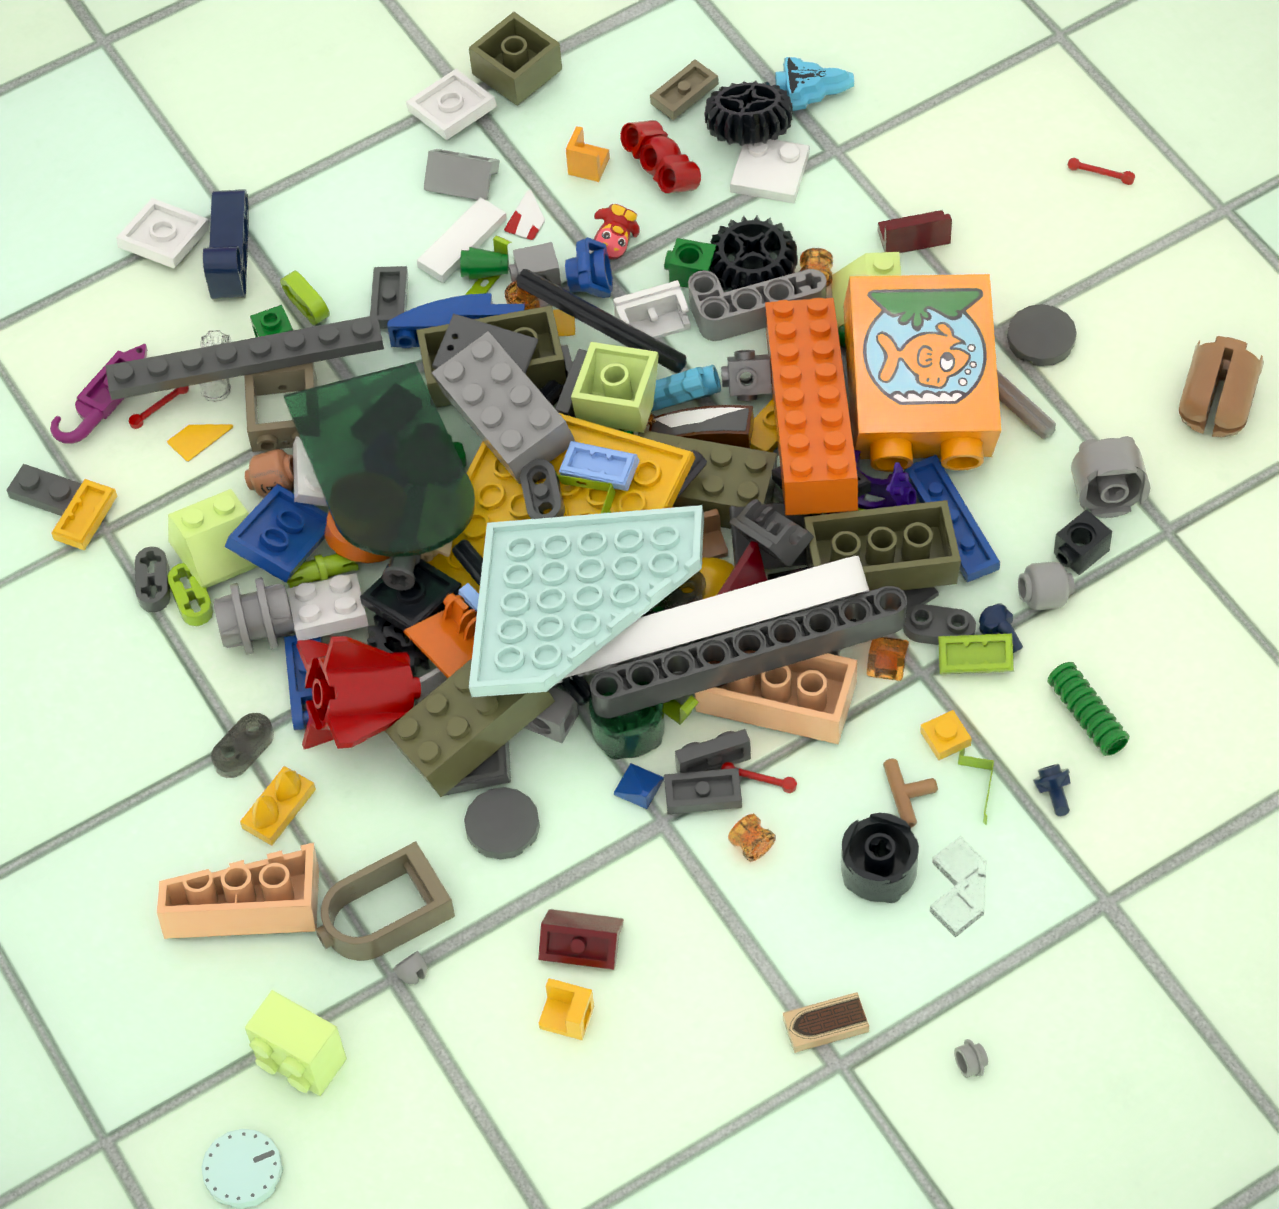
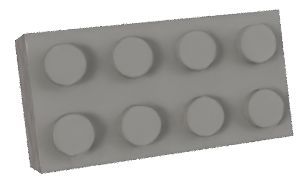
(503, 405)

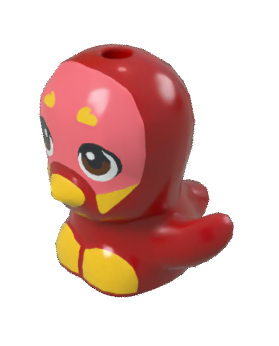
(616, 229)

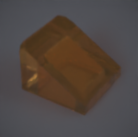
(887, 658)

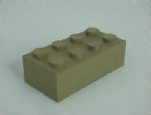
(539, 322)
(730, 477)
(896, 544)
(456, 732)

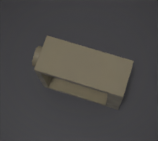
(272, 435)

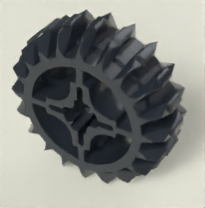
(748, 113)
(751, 245)

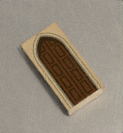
(825, 1022)

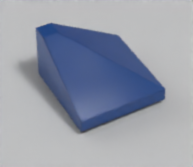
(638, 786)

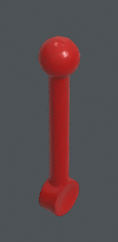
(1126, 177)
(136, 420)
(788, 784)

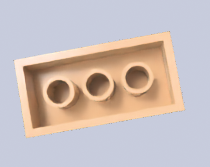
(796, 699)

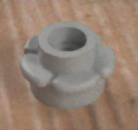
(971, 1058)

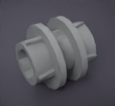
(254, 616)

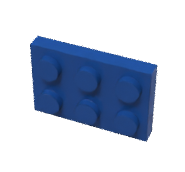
(279, 533)

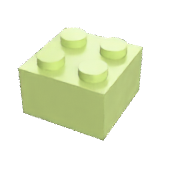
(295, 1044)

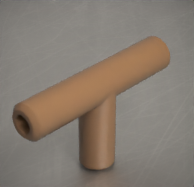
(903, 792)

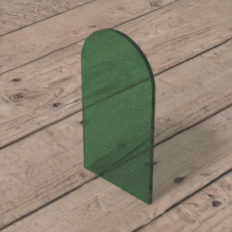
(384, 461)

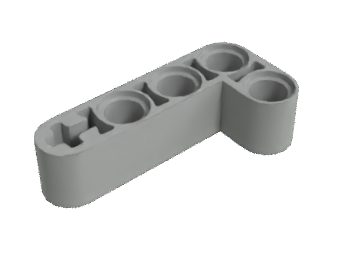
(743, 309)

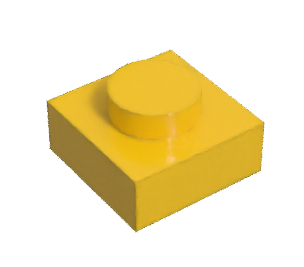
(945, 735)

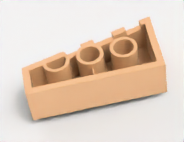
(243, 898)

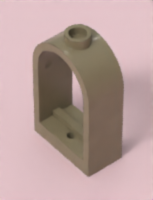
(406, 860)

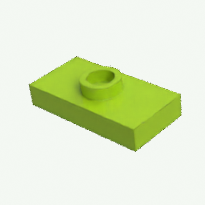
(976, 653)

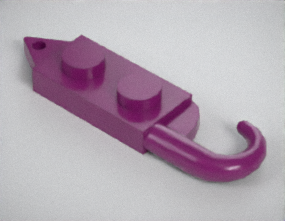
(95, 400)

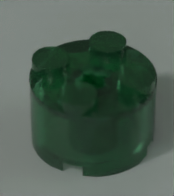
(630, 733)

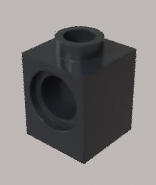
(1084, 530)

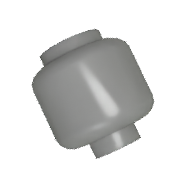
(1045, 585)

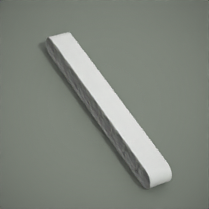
(729, 613)

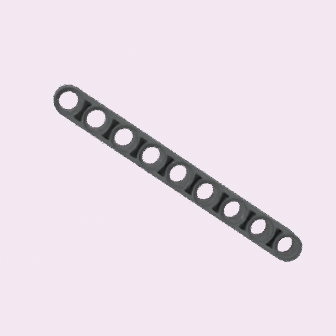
(736, 664)

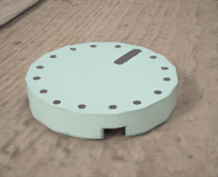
(242, 1168)

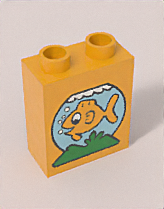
(922, 369)

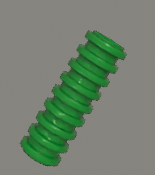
(1088, 708)

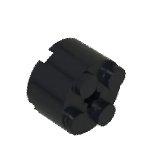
(879, 858)

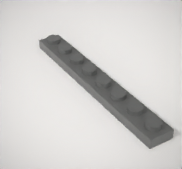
(244, 357)

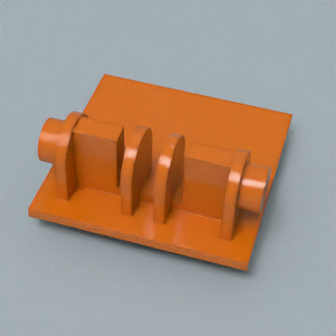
(447, 636)

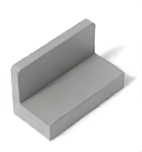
(459, 174)

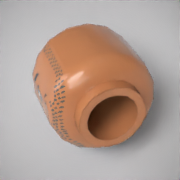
(268, 470)

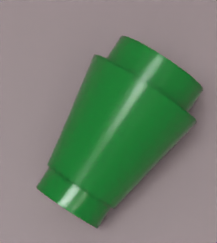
(482, 263)

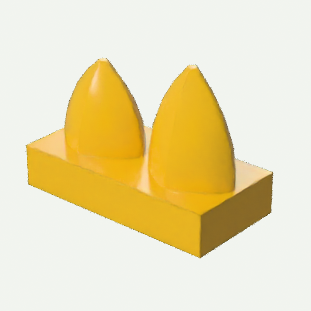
(277, 805)

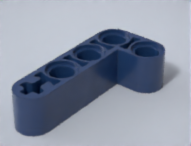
(228, 249)

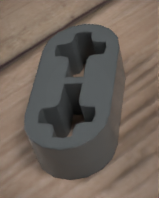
(145, 580)

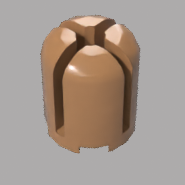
(1216, 361)

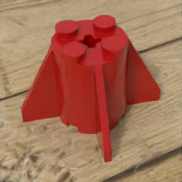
(354, 690)

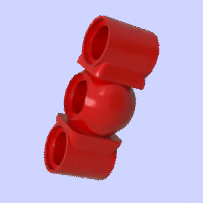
(660, 156)

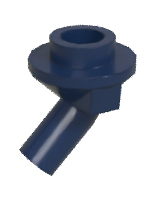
(997, 620)
(1052, 780)

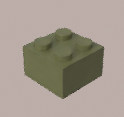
(515, 58)

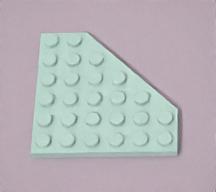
(570, 587)

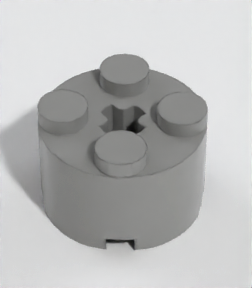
(1110, 476)

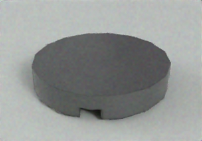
(1041, 335)
(502, 823)

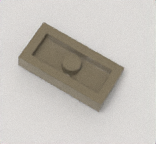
(684, 89)

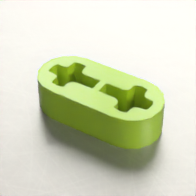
(304, 297)
(183, 597)

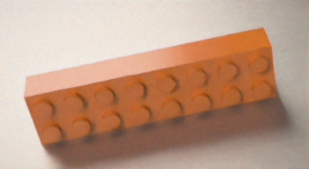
(811, 407)

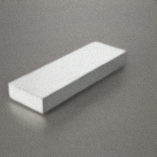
(468, 231)

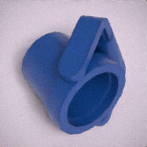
(591, 270)

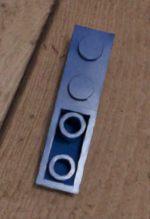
(404, 327)

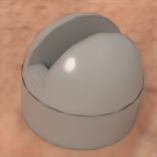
(411, 968)

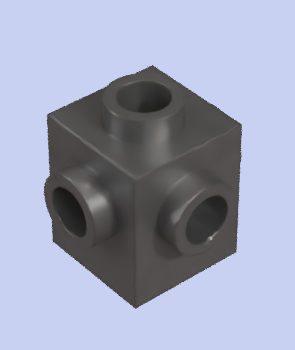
(756, 384)

